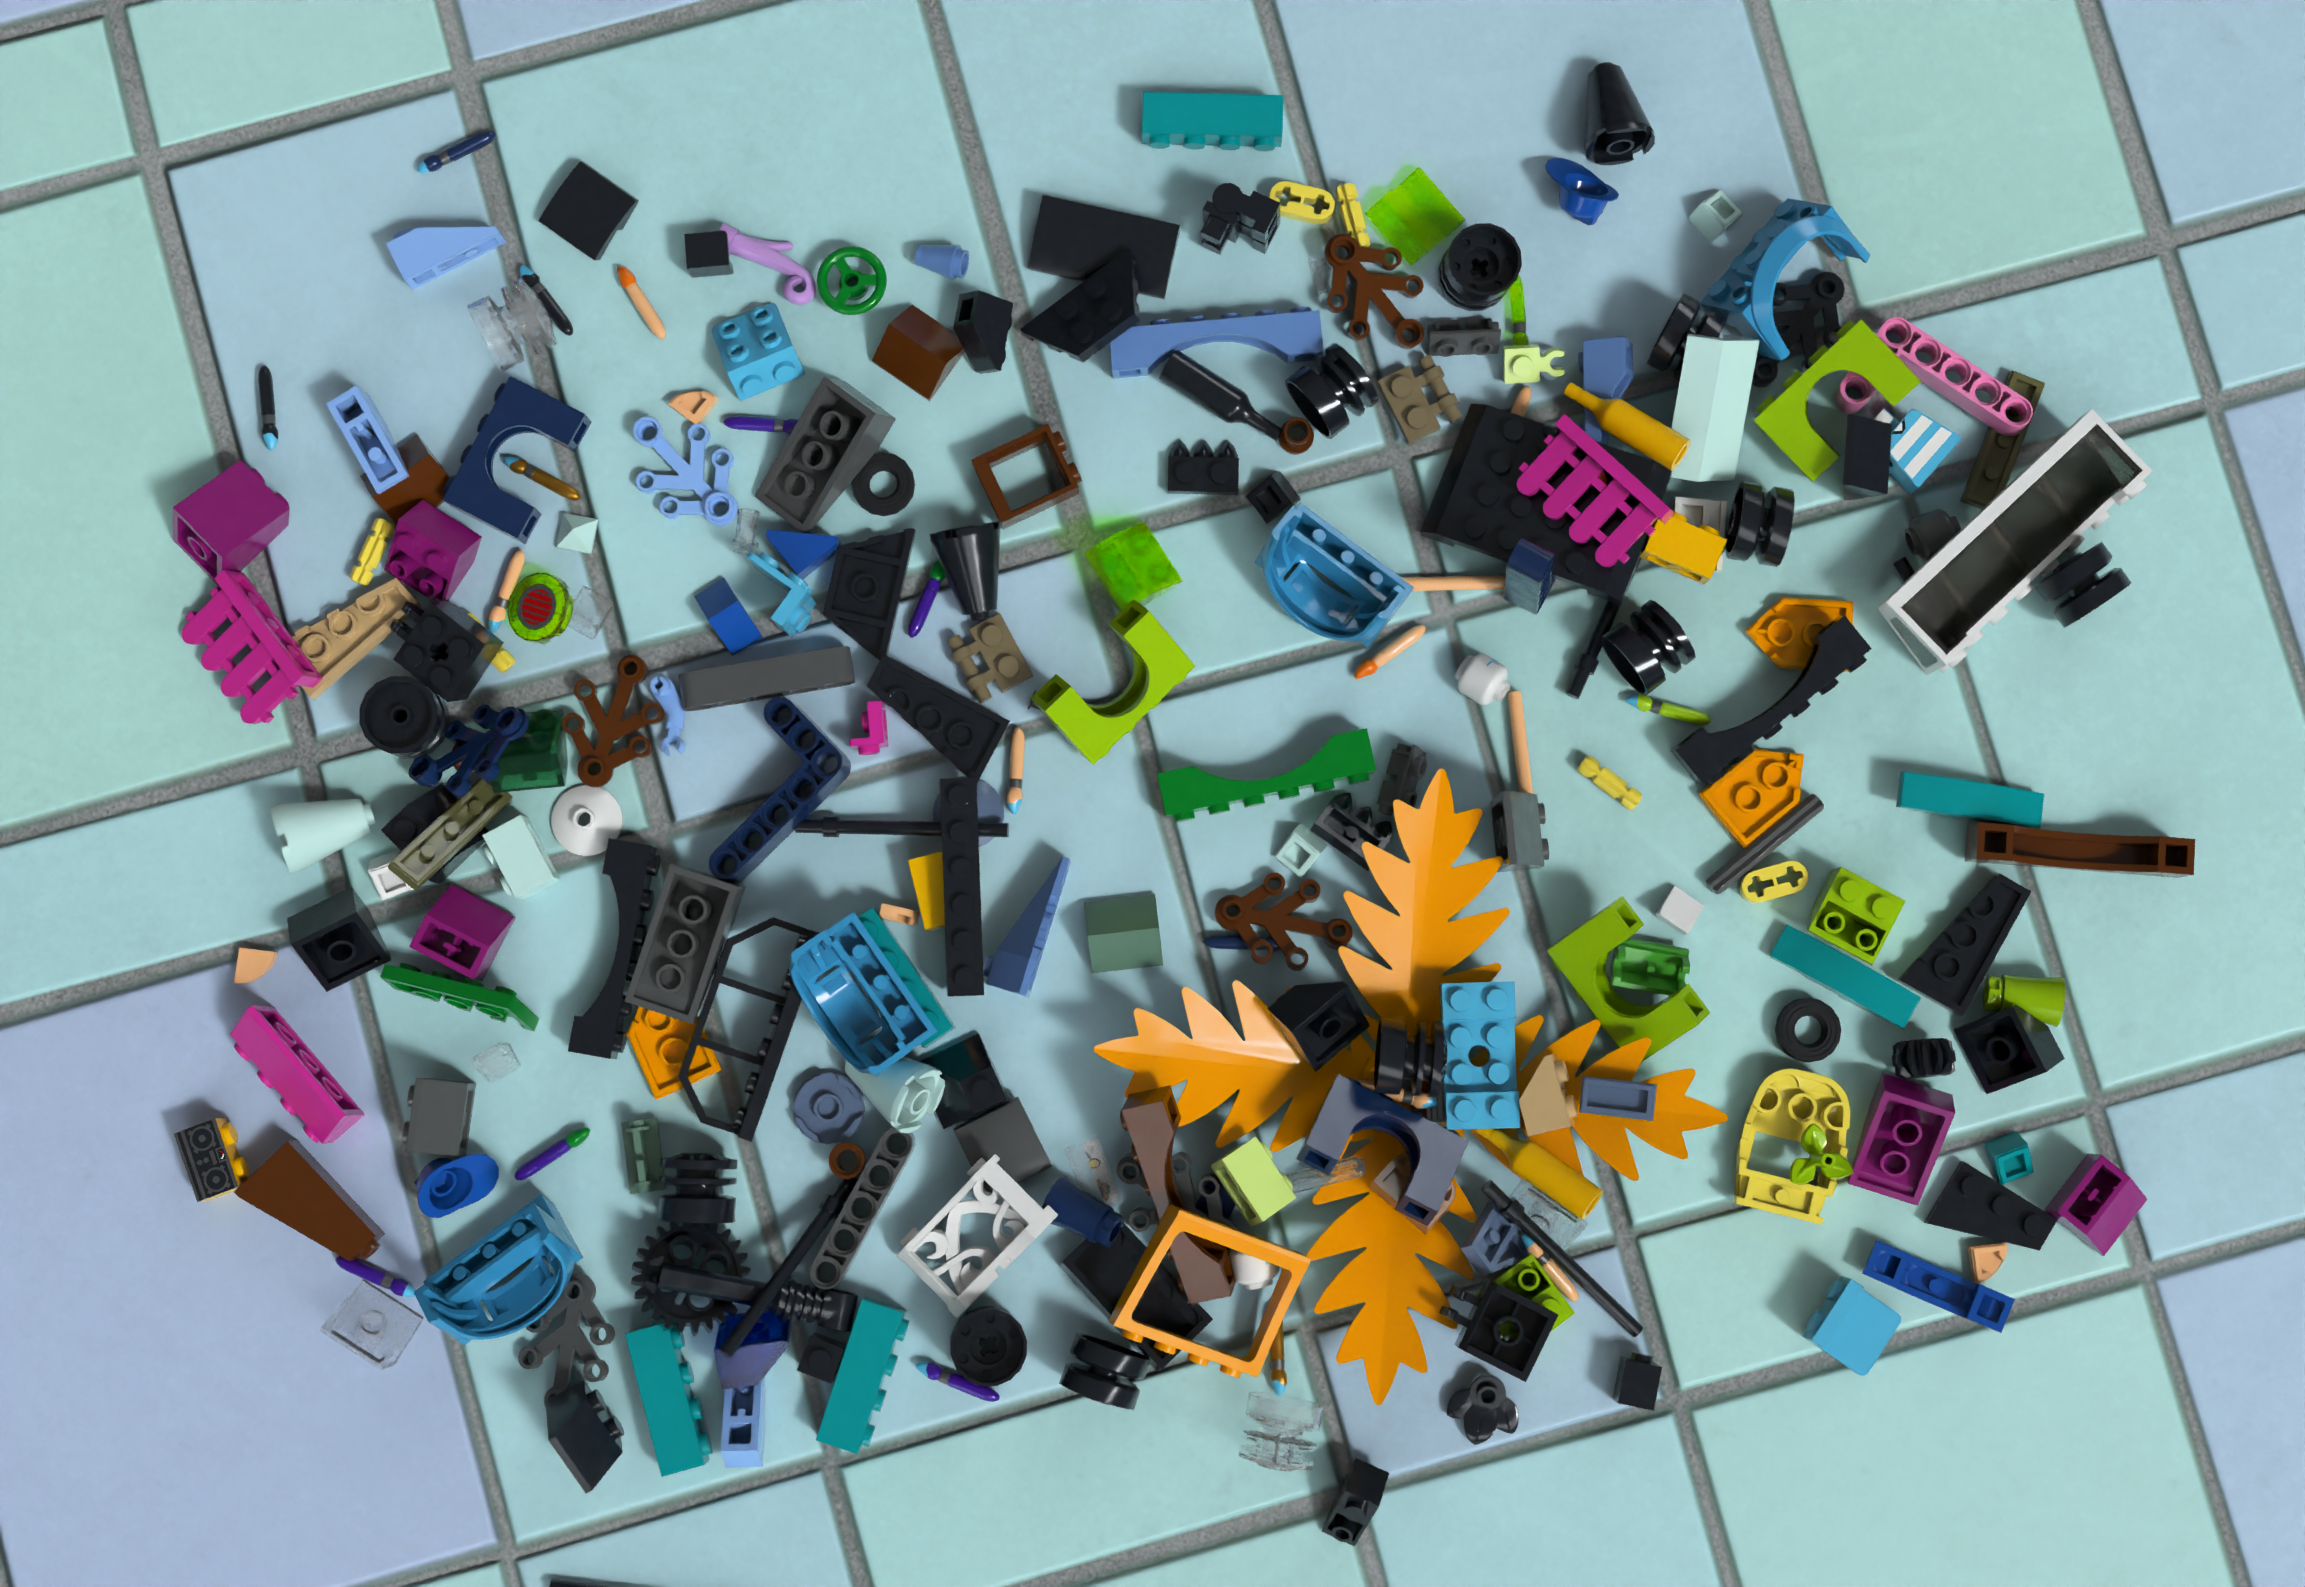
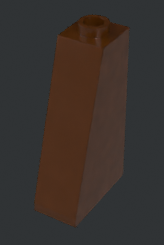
(310, 1201)

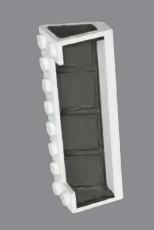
(2013, 542)

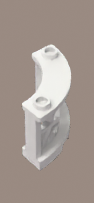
(1024, 1217)

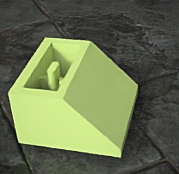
(1254, 1181)

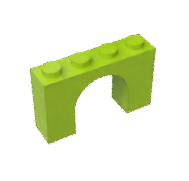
(1787, 417)
(1157, 669)
(1583, 961)

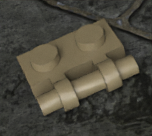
(1409, 405)
(1000, 653)

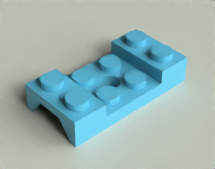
(1482, 1017)

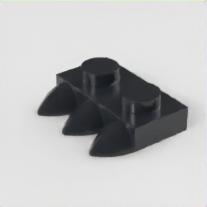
(1203, 471)
(1348, 830)

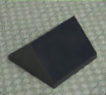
(1866, 458)

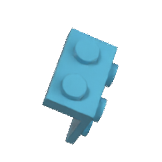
(757, 351)
(795, 609)
(1852, 1325)

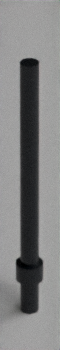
(1587, 662)
(832, 827)
(829, 1209)
(1514, 1212)

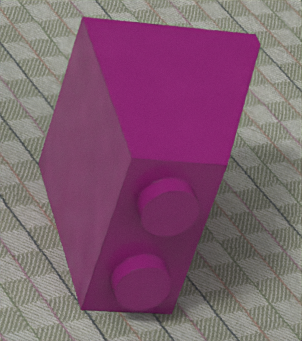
(229, 520)

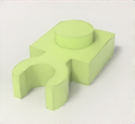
(1525, 363)

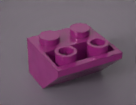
(431, 551)
(463, 932)
(2097, 1202)

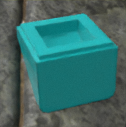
(2009, 1157)

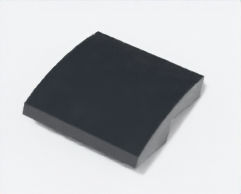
(588, 210)

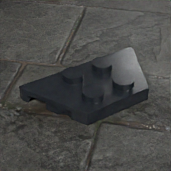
(1091, 312)
(869, 588)

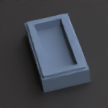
(1618, 1098)

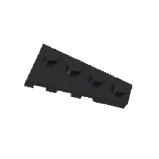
(946, 719)
(1963, 952)

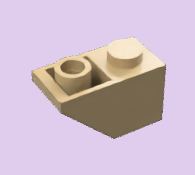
(1545, 1099)

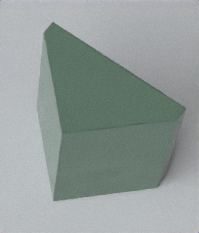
(1123, 933)

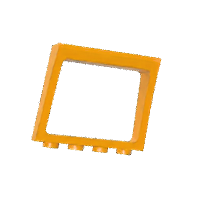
(1179, 1220)

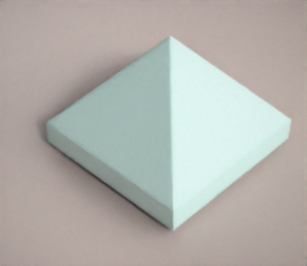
(577, 533)

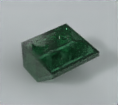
(537, 757)

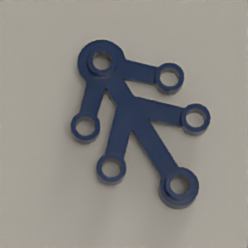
(508, 726)

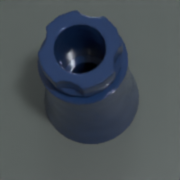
(1083, 1213)

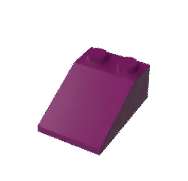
(1901, 1138)

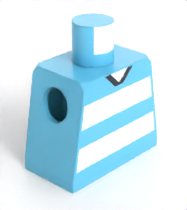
(1916, 447)

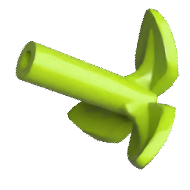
(1832, 1164)

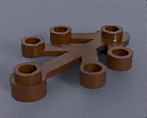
(1370, 287)
(611, 727)
(1278, 922)

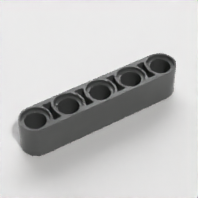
(766, 678)
(850, 1220)

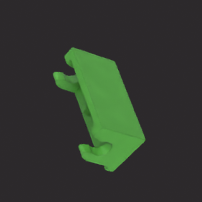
(1649, 966)

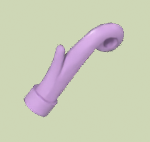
(768, 255)

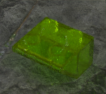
(1132, 567)

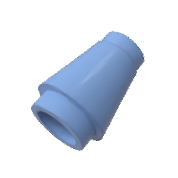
(945, 260)

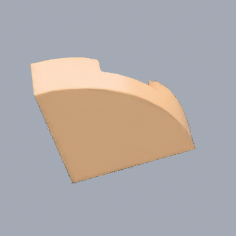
(694, 405)
(899, 914)
(253, 964)
(1986, 1260)

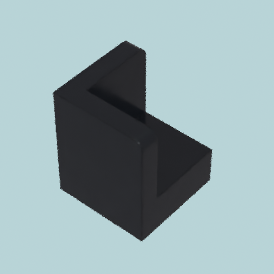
(708, 254)

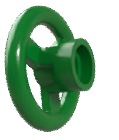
(857, 292)

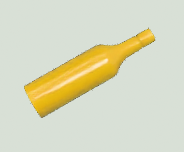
(1634, 427)
(1547, 1173)

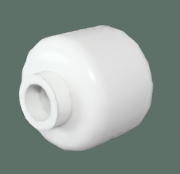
(1482, 679)
(1252, 1271)

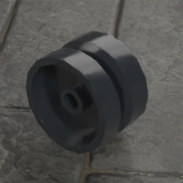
(1674, 334)
(1760, 524)
(2081, 582)
(383, 712)
(1102, 1378)

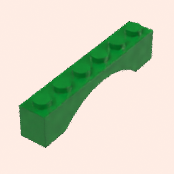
(1340, 759)

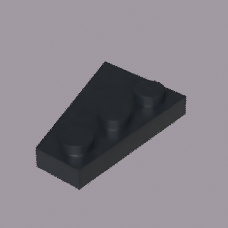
(1989, 1210)

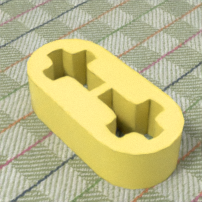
(1304, 194)
(1771, 873)

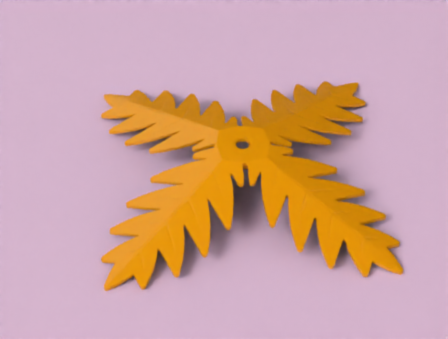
(1271, 1070)

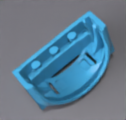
(1750, 282)
(1313, 603)
(842, 1007)
(456, 1290)

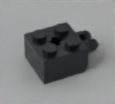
(445, 648)
(1480, 1330)

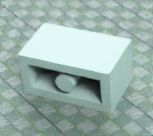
(520, 858)

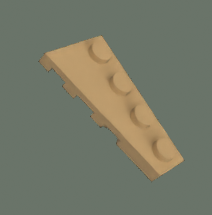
(352, 633)

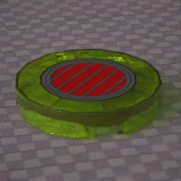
(540, 608)

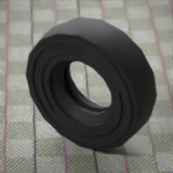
(884, 505)
(1829, 1025)

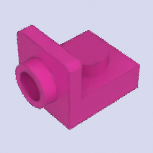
(875, 724)

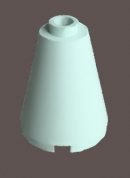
(318, 828)
(902, 1091)

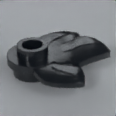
(1482, 1414)

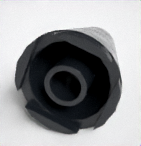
(1614, 118)
(971, 566)

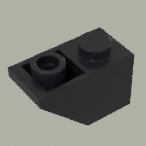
(983, 329)
(1355, 1502)

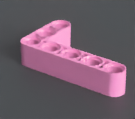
(1934, 376)

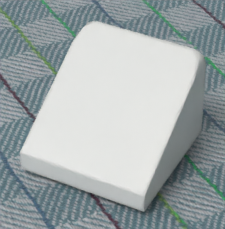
(386, 881)
(1679, 910)

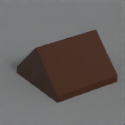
(918, 351)
(424, 482)

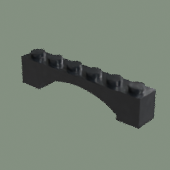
(1833, 651)
(631, 872)
(961, 887)

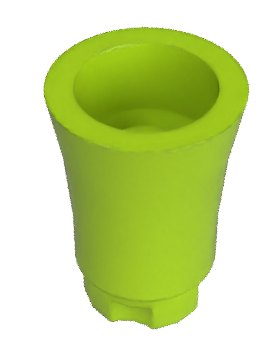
(2038, 996)

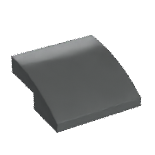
(1009, 1136)

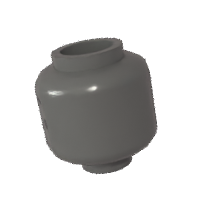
(1930, 532)

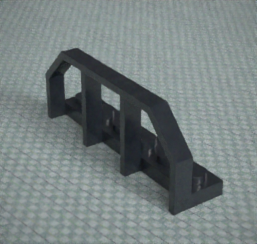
(770, 1048)

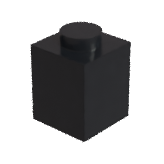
(822, 1357)
(1637, 1381)

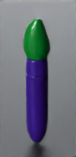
(926, 600)
(552, 1153)

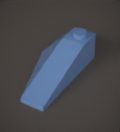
(1021, 950)

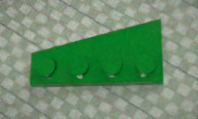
(496, 1003)

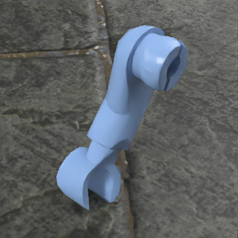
(671, 703)

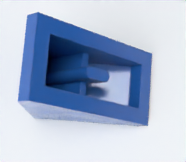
(803, 550)
(728, 616)

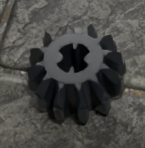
(1923, 1058)

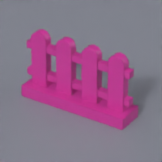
(1606, 503)
(264, 633)

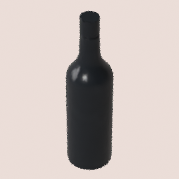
(1214, 393)

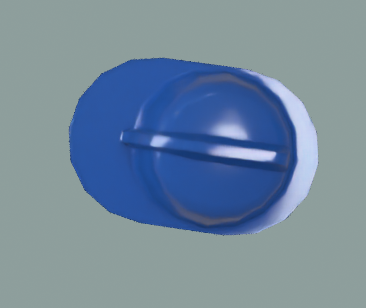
(1580, 190)
(454, 1184)

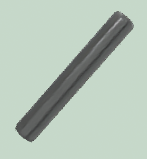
(1765, 844)

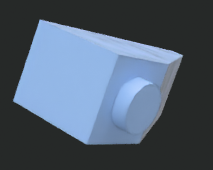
(433, 251)
(369, 438)
(743, 1426)

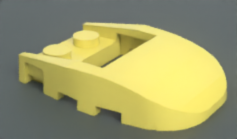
(1785, 1108)

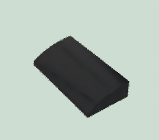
(1081, 238)
(1104, 1276)

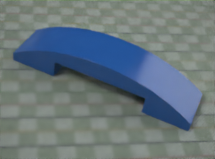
(1938, 1286)

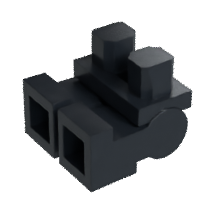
(1236, 214)

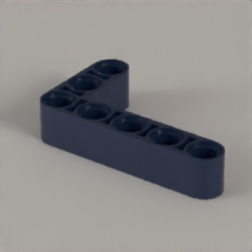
(1529, 576)
(786, 795)

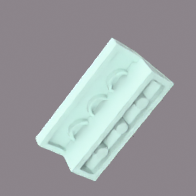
(1713, 404)

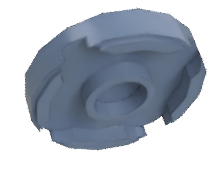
(828, 1108)

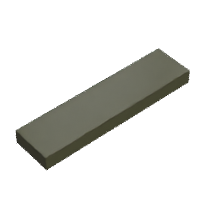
(1999, 451)
(448, 834)

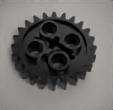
(664, 1302)

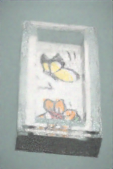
(1093, 1170)

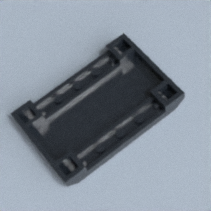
(1486, 512)

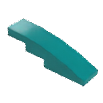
(1969, 800)
(1845, 977)

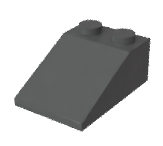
(1518, 831)

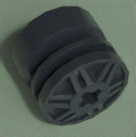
(1482, 248)
(1338, 386)
(1654, 643)
(1409, 1057)
(697, 1189)
(991, 1367)

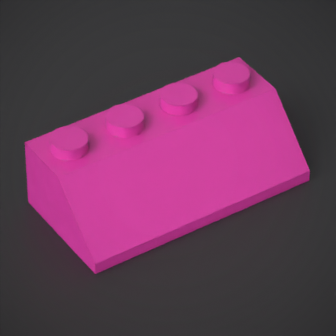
(295, 1073)

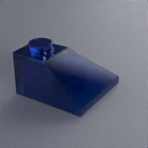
(756, 1353)

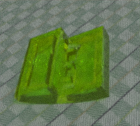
(1415, 216)

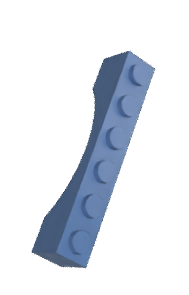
(1286, 335)
(1607, 374)

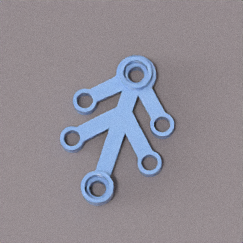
(690, 476)

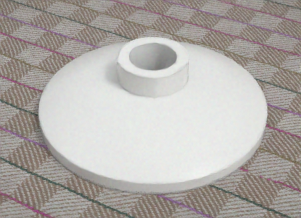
(604, 823)

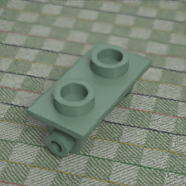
(643, 1155)

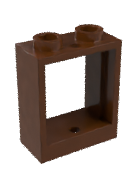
(1020, 445)

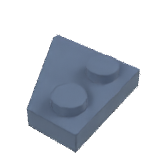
(1493, 1242)

